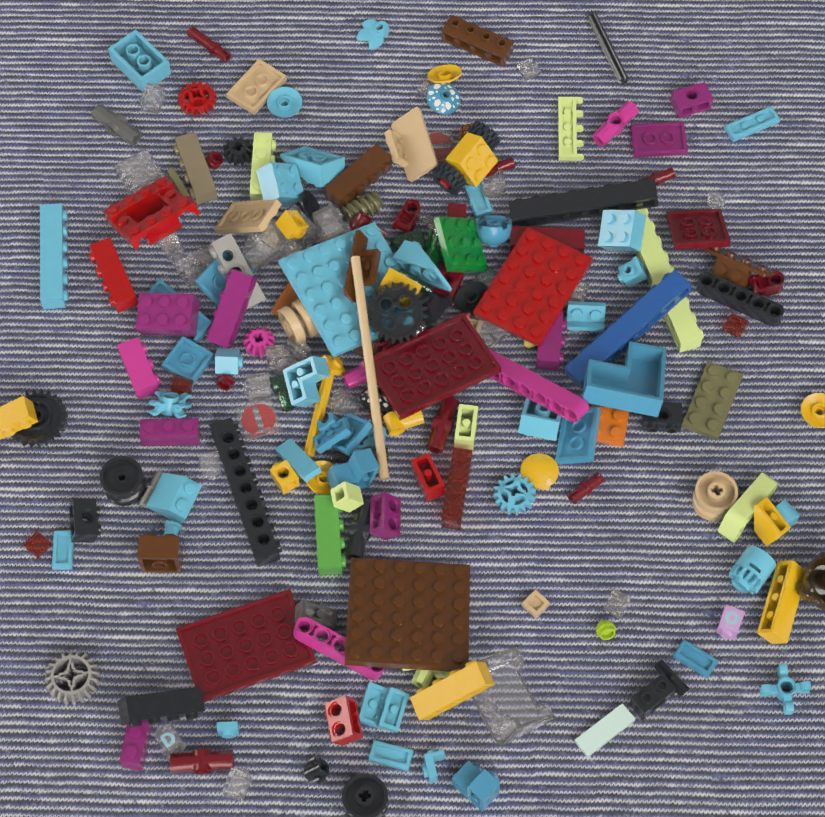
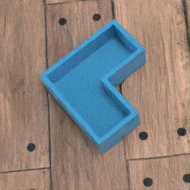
(630, 387)

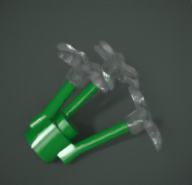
(432, 251)

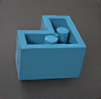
(358, 470)
(477, 784)

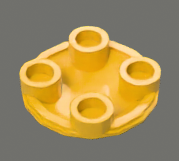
(540, 470)

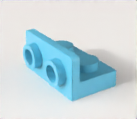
(586, 316)

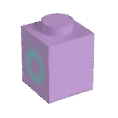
(730, 622)

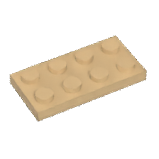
(248, 216)

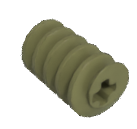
(366, 205)

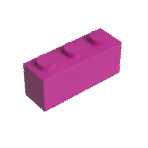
(139, 368)

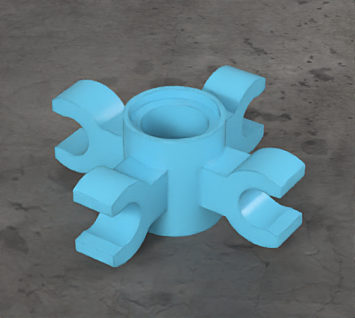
(170, 404)
(786, 697)

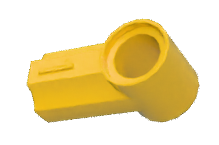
(397, 427)

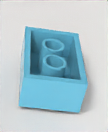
(139, 60)

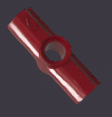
(442, 425)
(201, 761)

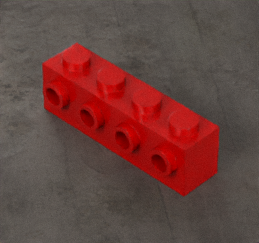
(113, 274)

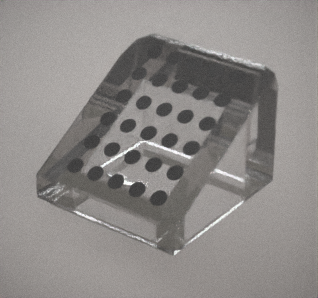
(617, 603)

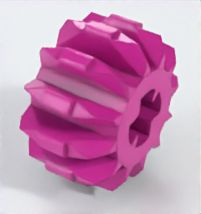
(252, 341)

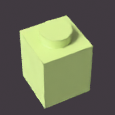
(346, 496)

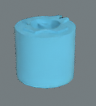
(789, 513)

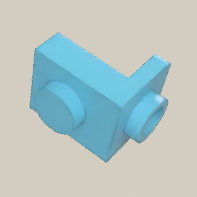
(429, 768)

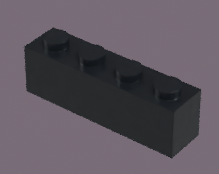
(161, 706)

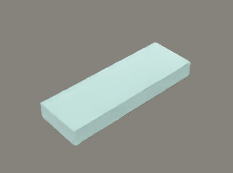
(604, 730)

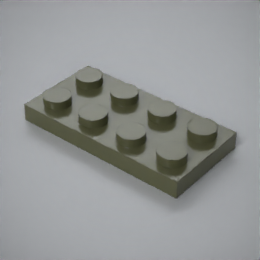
(712, 401)

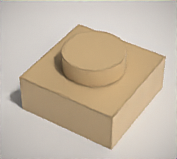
(535, 604)

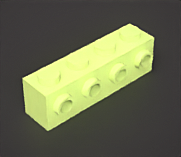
(262, 155)

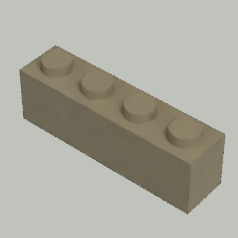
(195, 167)

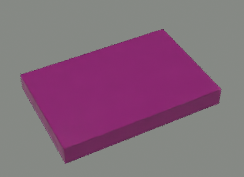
(658, 139)

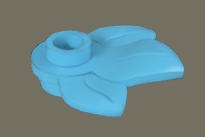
(372, 33)

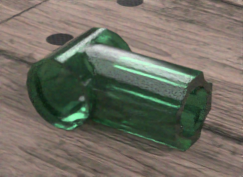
(280, 388)

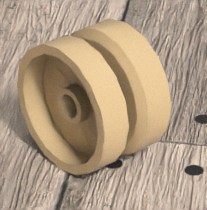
(297, 322)
(714, 495)

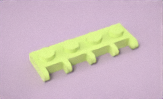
(568, 129)

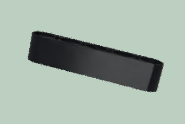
(744, 306)

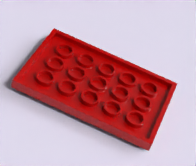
(533, 286)

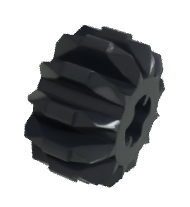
(238, 151)

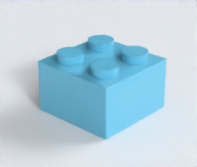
(280, 182)
(622, 230)

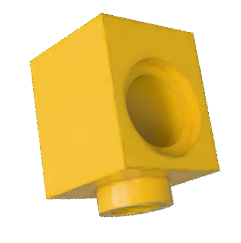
(292, 224)
(284, 484)

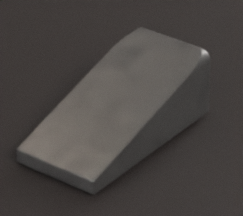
(318, 613)

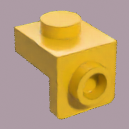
(335, 365)

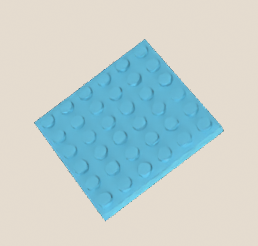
(319, 281)

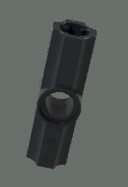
(359, 532)

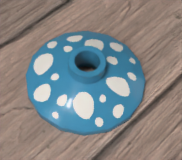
(440, 103)

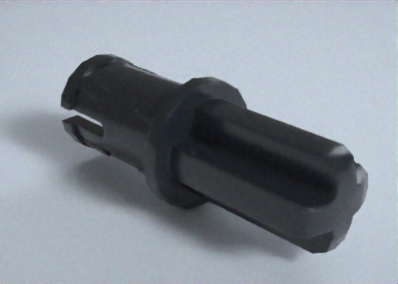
(681, 687)

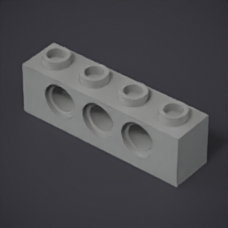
(228, 244)

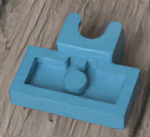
(331, 432)

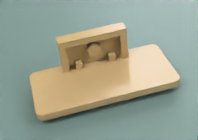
(411, 144)

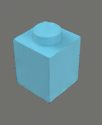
(228, 361)

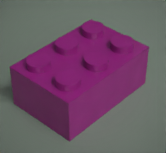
(167, 314)

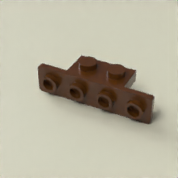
(369, 263)
(735, 269)

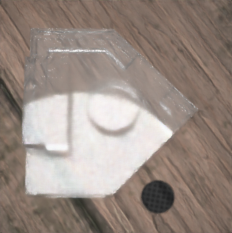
(490, 333)

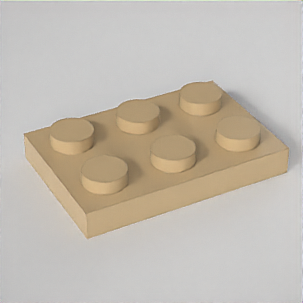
(255, 86)

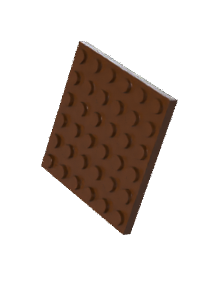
(408, 615)

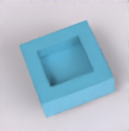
(228, 729)

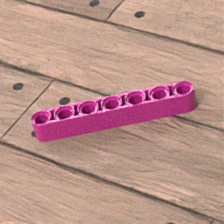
(539, 389)

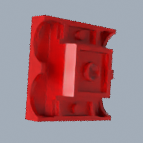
(146, 217)

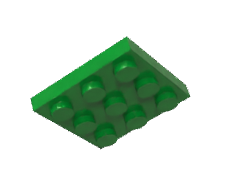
(460, 244)

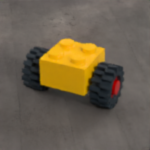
(468, 160)

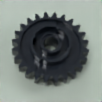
(51, 419)

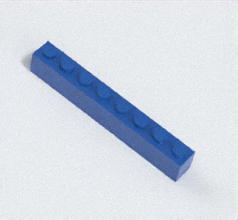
(630, 325)

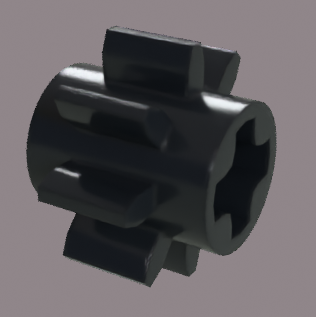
(316, 770)

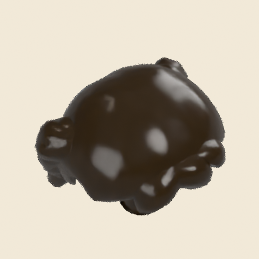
(813, 583)

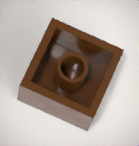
(160, 553)

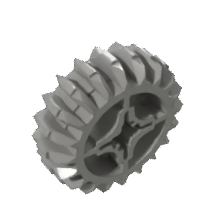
(55, 677)

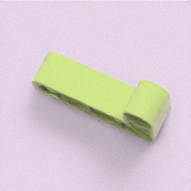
(743, 509)

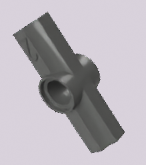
(116, 124)

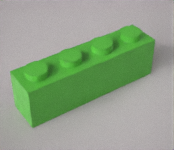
(328, 536)

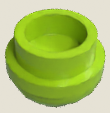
(605, 629)

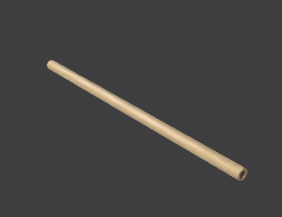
(369, 368)

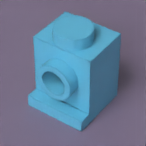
(632, 272)

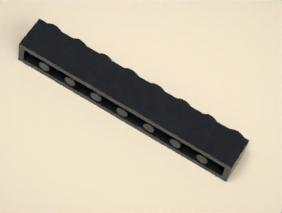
(583, 203)

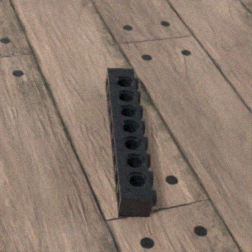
(262, 553)

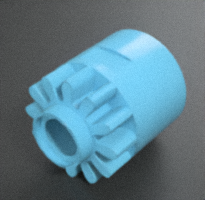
(752, 570)

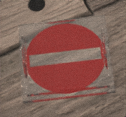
(442, 143)
(258, 419)

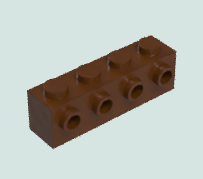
(477, 40)
(358, 176)

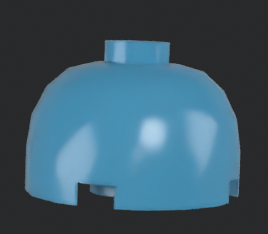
(493, 229)

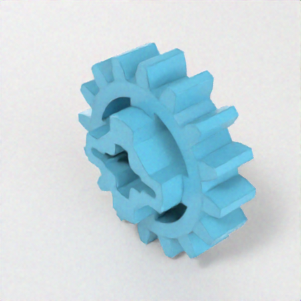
(508, 488)

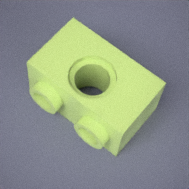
(466, 427)

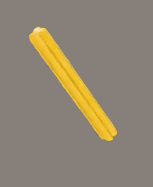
(319, 413)

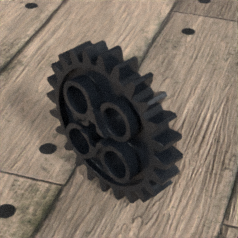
(399, 330)

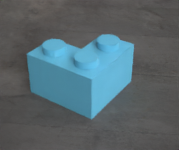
(302, 380)

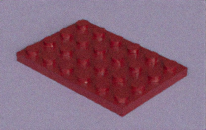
(433, 366)
(244, 646)

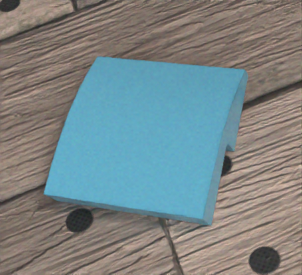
(383, 707)

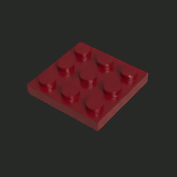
(697, 229)

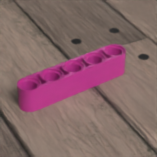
(328, 646)

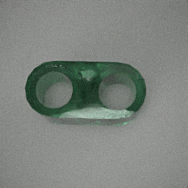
(416, 235)

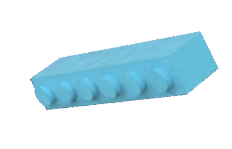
(52, 256)

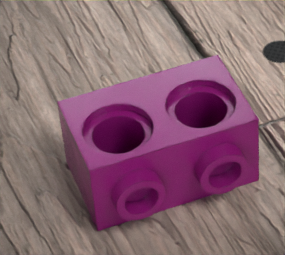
(385, 516)

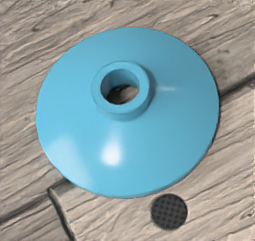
(284, 96)

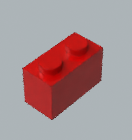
(428, 477)

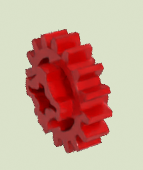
(197, 98)

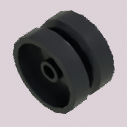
(123, 481)
(365, 787)

